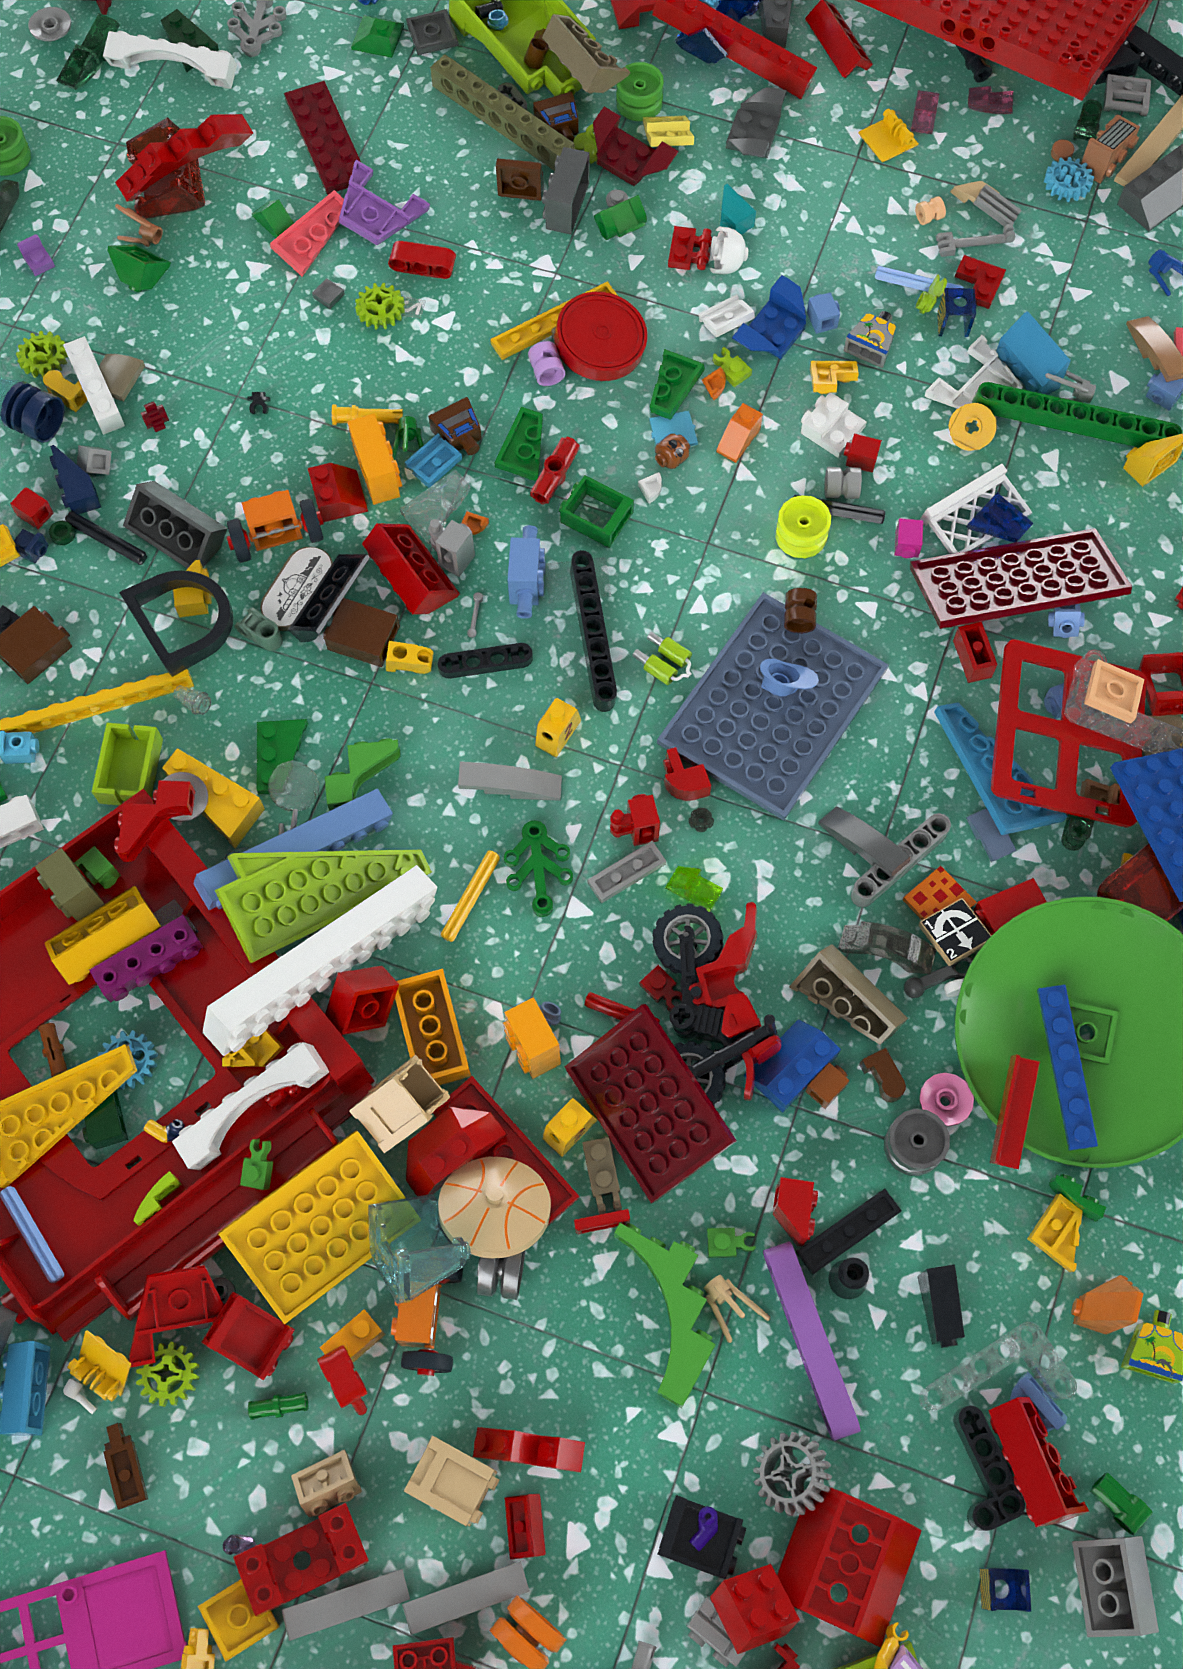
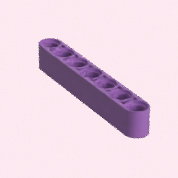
(811, 1341)

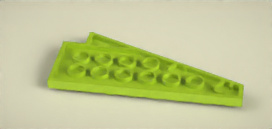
(297, 893)

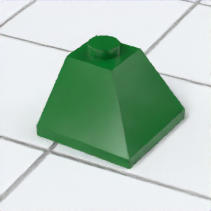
(377, 36)
(137, 266)

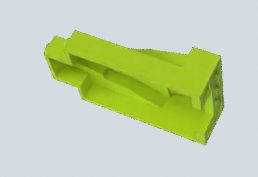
(513, 40)

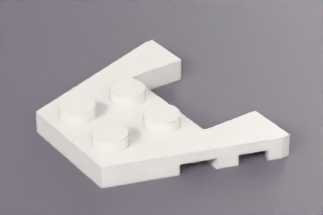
(992, 371)

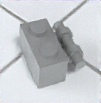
(453, 545)

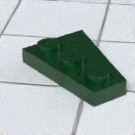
(183, 30)

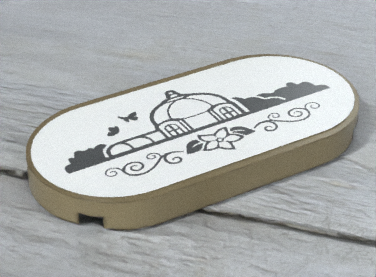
(294, 585)

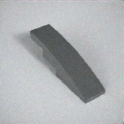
(864, 840)

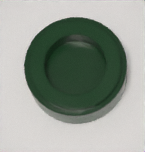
(61, 532)

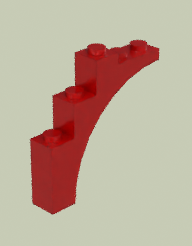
(188, 144)

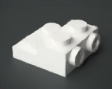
(831, 424)

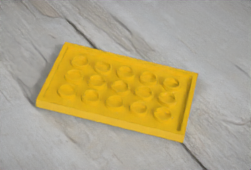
(312, 1227)

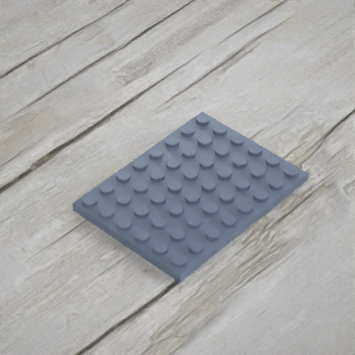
(763, 741)

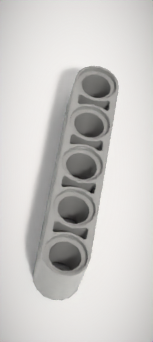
(924, 834)

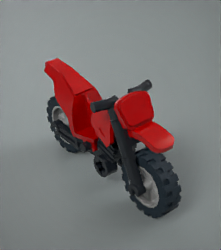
(711, 999)

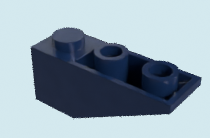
(77, 485)

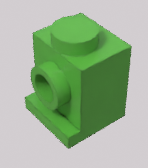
(97, 868)

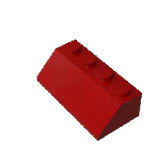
(409, 567)

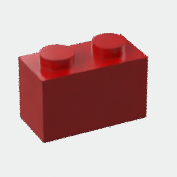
(975, 652)

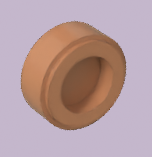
(1062, 149)

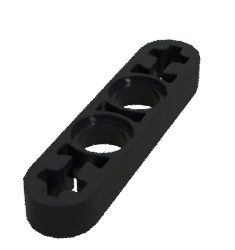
(486, 664)

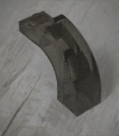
(890, 943)

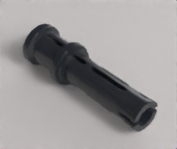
(976, 65)

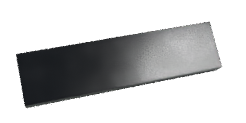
(848, 1231)

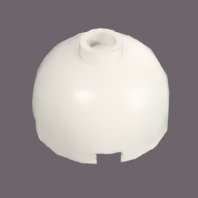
(727, 251)

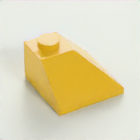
(1153, 458)

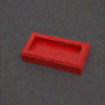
(601, 1221)

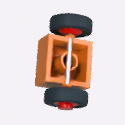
(273, 523)
(417, 1328)

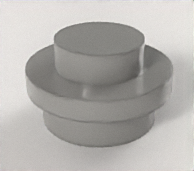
(615, 197)

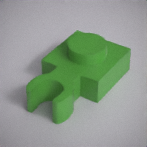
(256, 1169)
(723, 1242)

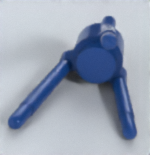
(1162, 262)

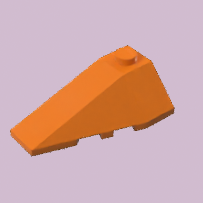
(1108, 1306)

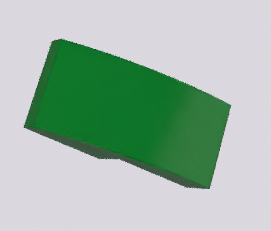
(1071, 1190)

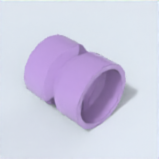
(546, 363)

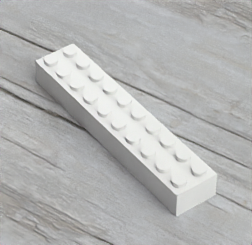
(316, 961)

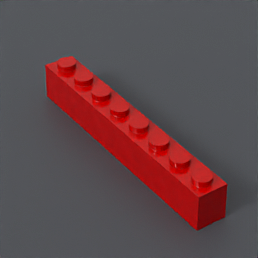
(740, 43)

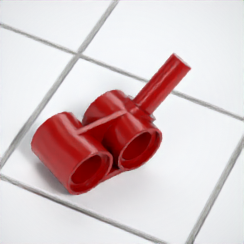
(343, 1379)

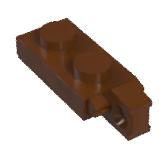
(124, 1468)

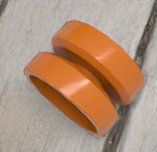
(523, 1639)

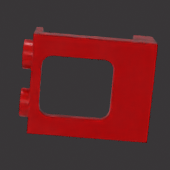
(1163, 702)

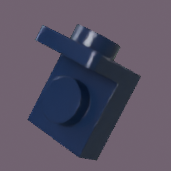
(30, 545)

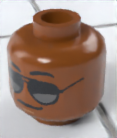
(672, 451)

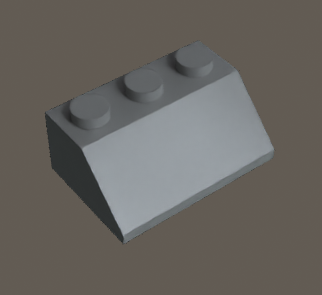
(1115, 1587)

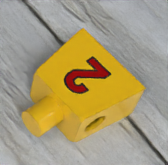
(558, 723)
(568, 1127)

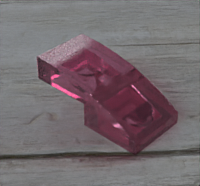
(985, 101)
(925, 112)

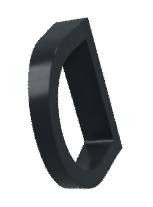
(160, 584)

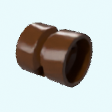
(800, 610)

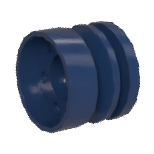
(32, 412)

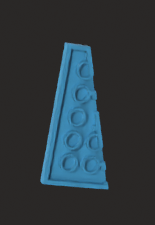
(977, 756)

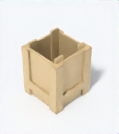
(400, 1104)
(451, 1482)

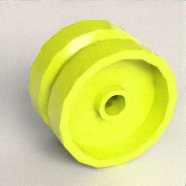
(803, 526)

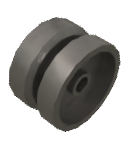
(927, 1131)
(506, 1269)

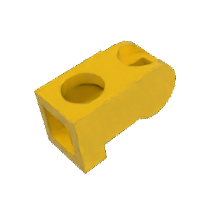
(71, 394)
(408, 658)

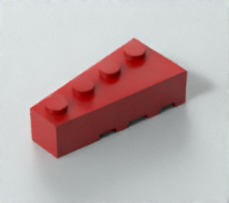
(1035, 1463)

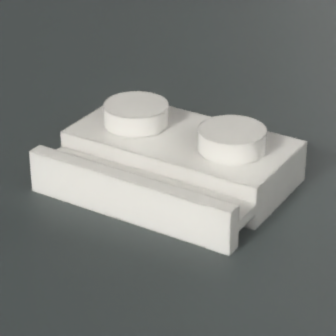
(726, 315)

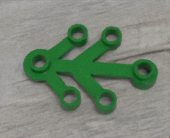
(538, 863)

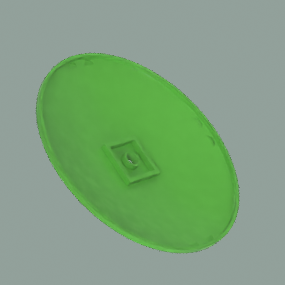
(1119, 980)

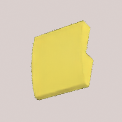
(669, 129)

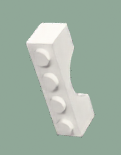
(94, 385)

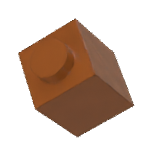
(827, 1085)

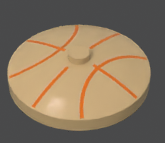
(494, 1206)

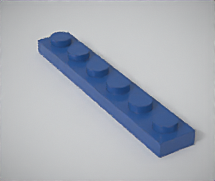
(1067, 1068)

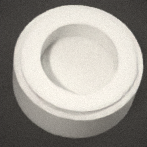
(952, 988)

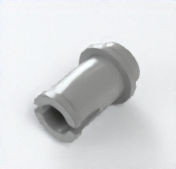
(643, 1656)

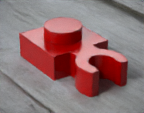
(660, 985)

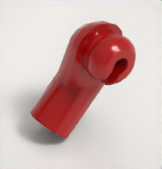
(280, 1095)

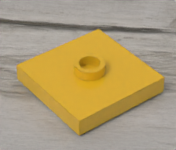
(234, 1622)

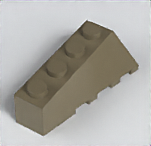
(582, 55)
(849, 995)

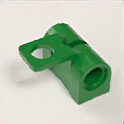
(621, 218)

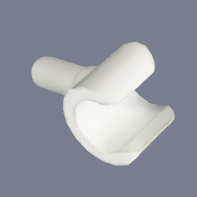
(72, 1390)

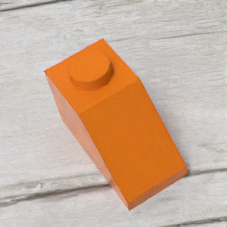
(740, 432)

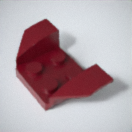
(625, 154)

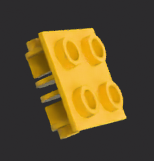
(888, 136)
(101, 1362)

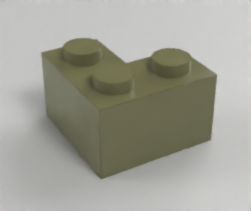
(70, 888)

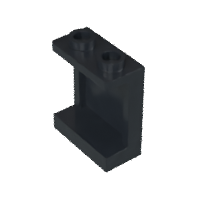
(717, 1555)

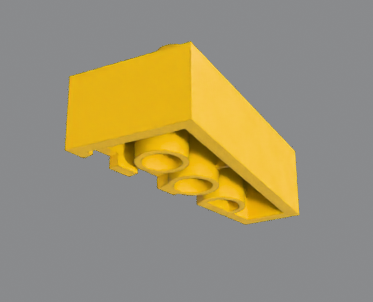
(229, 805)

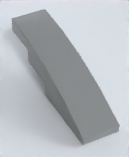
(510, 780)
(465, 1598)
(345, 1604)

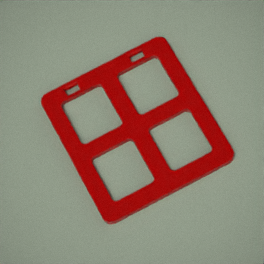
(1068, 734)

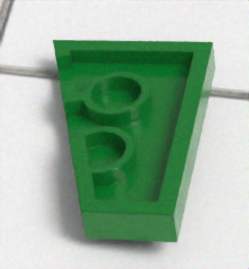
(674, 383)
(522, 445)
(276, 745)

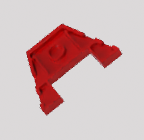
(172, 1302)

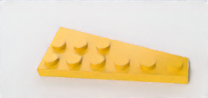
(48, 1111)

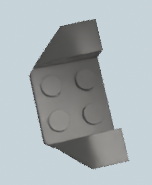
(757, 123)

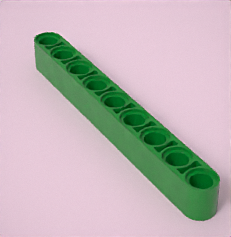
(1090, 420)

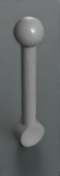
(478, 598)

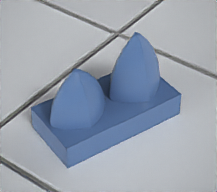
(1047, 1409)

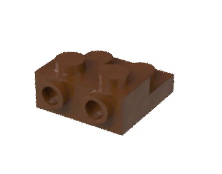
(519, 179)

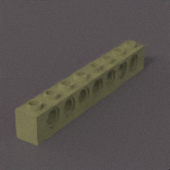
(498, 111)

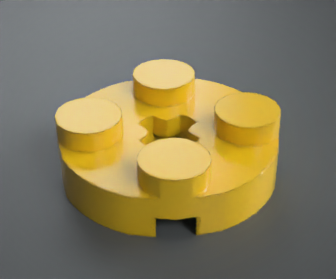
(969, 413)

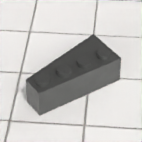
(775, 20)

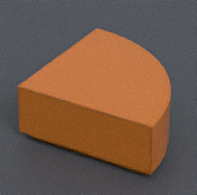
(715, 383)
(475, 522)

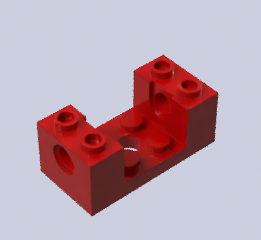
(270, 1571)

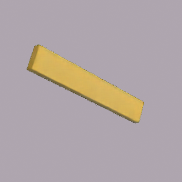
(534, 329)

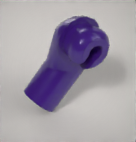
(707, 1527)

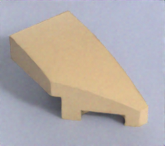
(968, 191)

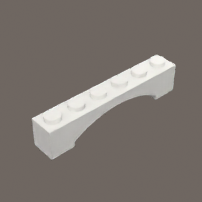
(126, 50)
(201, 1142)

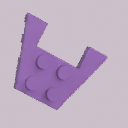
(372, 215)

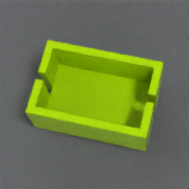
(126, 763)

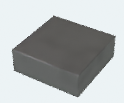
(328, 293)

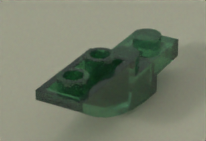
(88, 57)

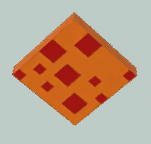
(935, 894)

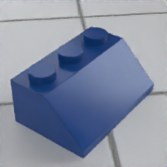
(798, 1062)

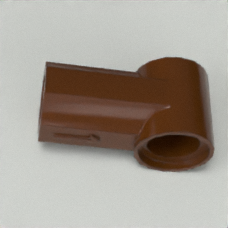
(536, 50)

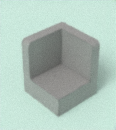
(94, 459)

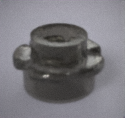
(700, 813)

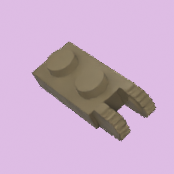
(602, 1172)

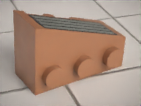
(1110, 147)

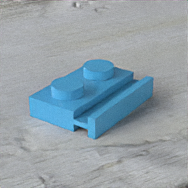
(433, 460)

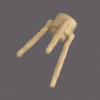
(720, 1291)

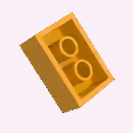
(375, 458)
(532, 1038)

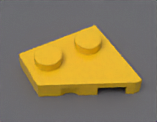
(1059, 1232)

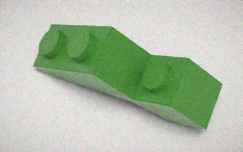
(364, 762)

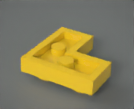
(827, 373)

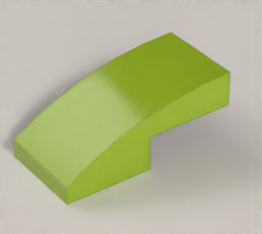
(159, 1192)

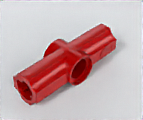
(550, 480)

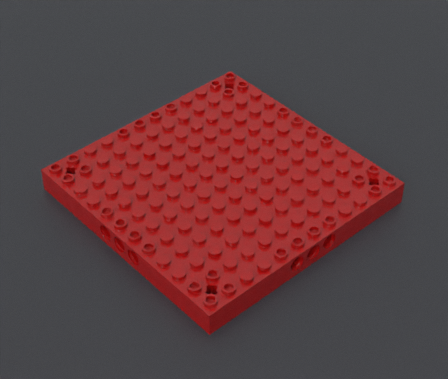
(1046, 40)

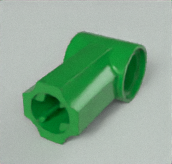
(1127, 1508)

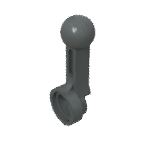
(915, 987)

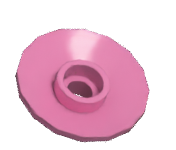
(953, 1089)

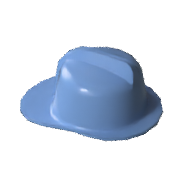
(785, 678)

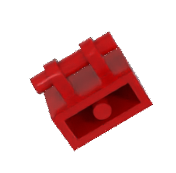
(640, 821)

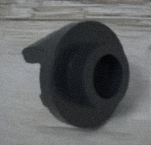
(258, 398)

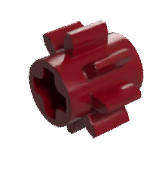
(154, 416)

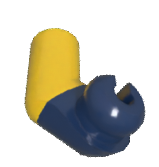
(165, 1133)

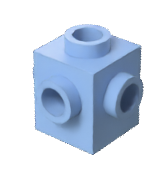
(1066, 621)

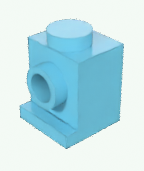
(24, 752)

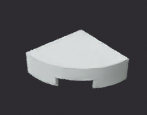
(651, 487)

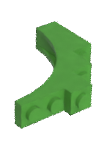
(687, 1348)

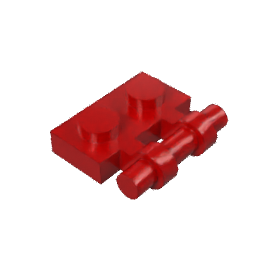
(682, 246)

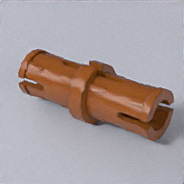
(52, 1049)

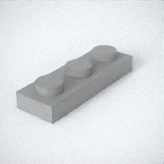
(626, 872)

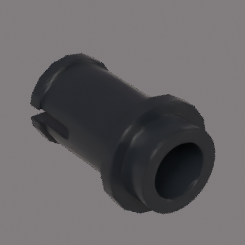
(483, 10)

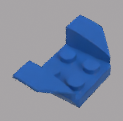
(778, 322)

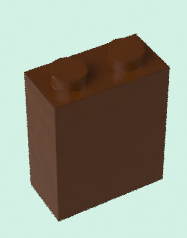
(361, 632)
(33, 644)

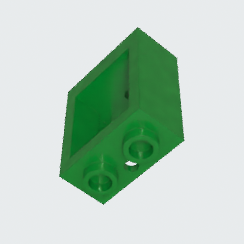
(588, 486)

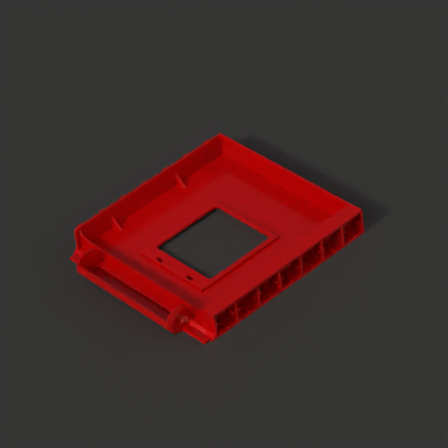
(91, 1210)

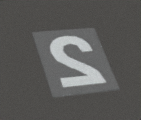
(413, 307)

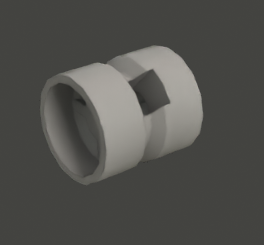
(843, 482)

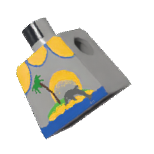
(871, 338)

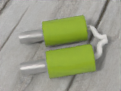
(658, 667)

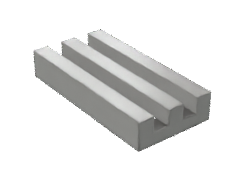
(998, 204)

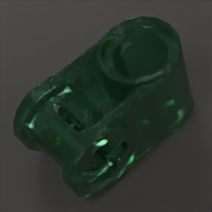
(1088, 121)
(1076, 831)

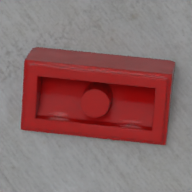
(525, 1526)

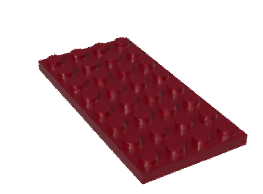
(1019, 578)

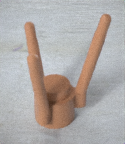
(150, 232)

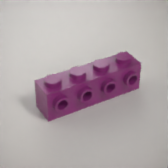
(146, 959)

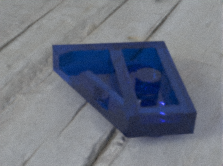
(1000, 520)

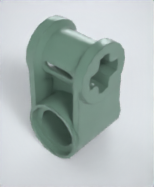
(257, 627)

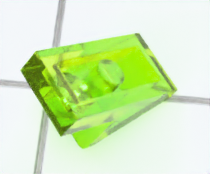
(691, 886)

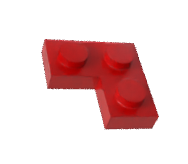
(984, 276)

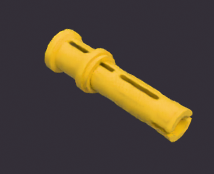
(345, 414)

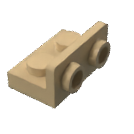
(326, 1484)

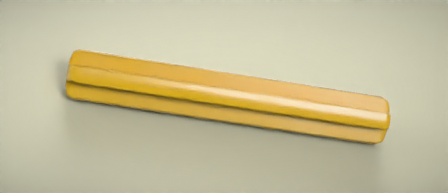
(470, 896)

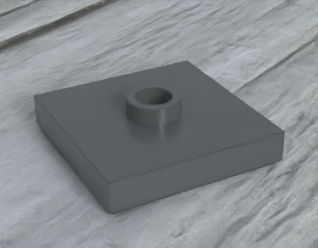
(432, 32)

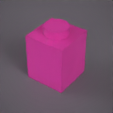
(908, 538)

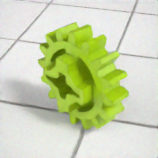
(380, 306)
(40, 354)
(166, 1386)

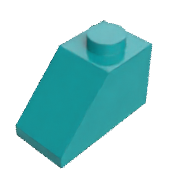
(736, 211)

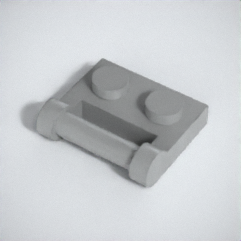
(1127, 89)

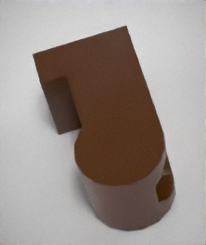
(886, 1075)

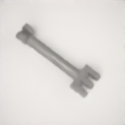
(948, 245)

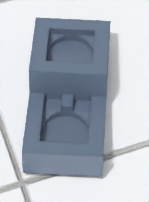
(987, 831)

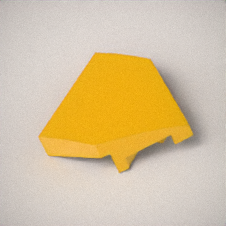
(255, 1053)

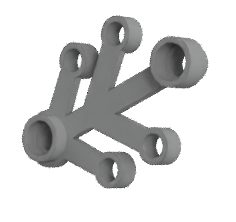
(252, 44)

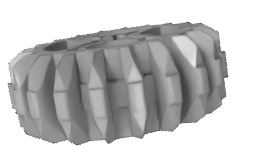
(768, 1476)

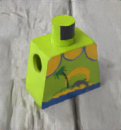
(1156, 1350)

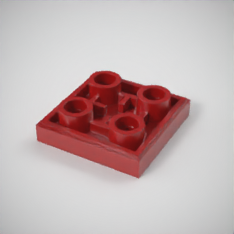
(425, 1654)

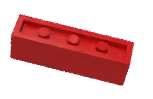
(837, 38)
(1014, 1112)

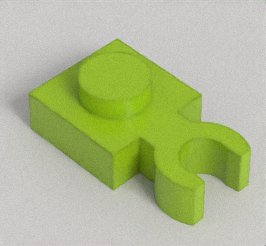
(735, 368)

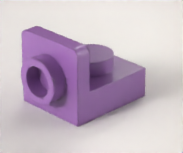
(35, 255)

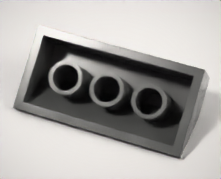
(1156, 191)
(173, 525)

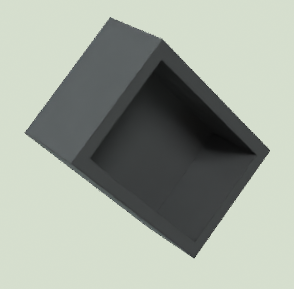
(566, 190)

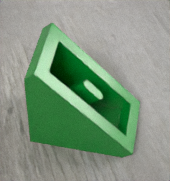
(273, 217)

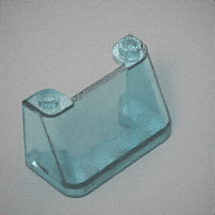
(412, 1246)

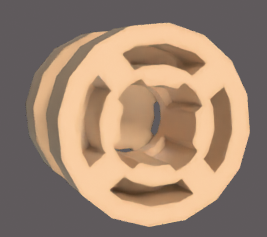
(930, 210)

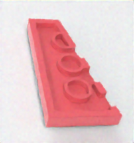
(309, 234)

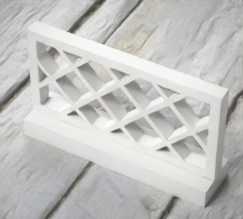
(961, 499)

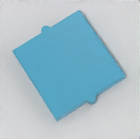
(679, 424)

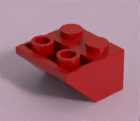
(793, 1208)

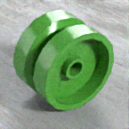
(640, 92)
(13, 147)

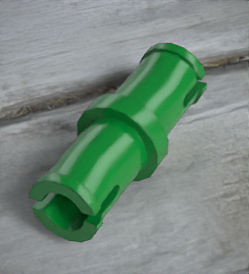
(278, 1406)

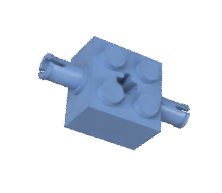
(526, 571)

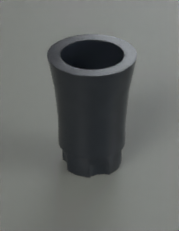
(842, 1284)

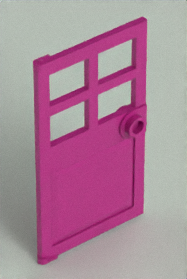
(109, 1618)

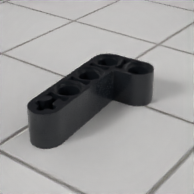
(982, 1466)

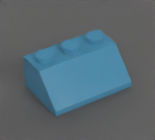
(1032, 354)
(24, 1388)

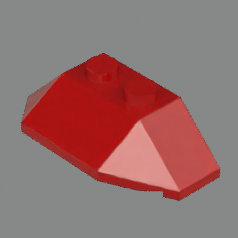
(447, 1145)

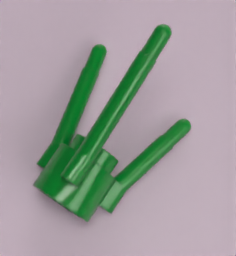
(407, 431)

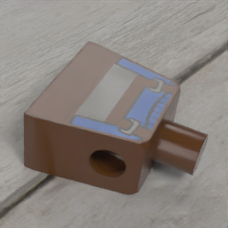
(559, 114)
(457, 426)

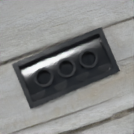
(327, 596)

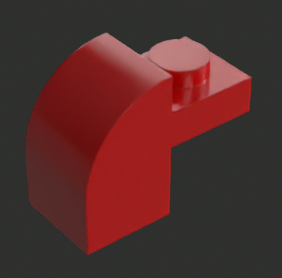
(686, 783)

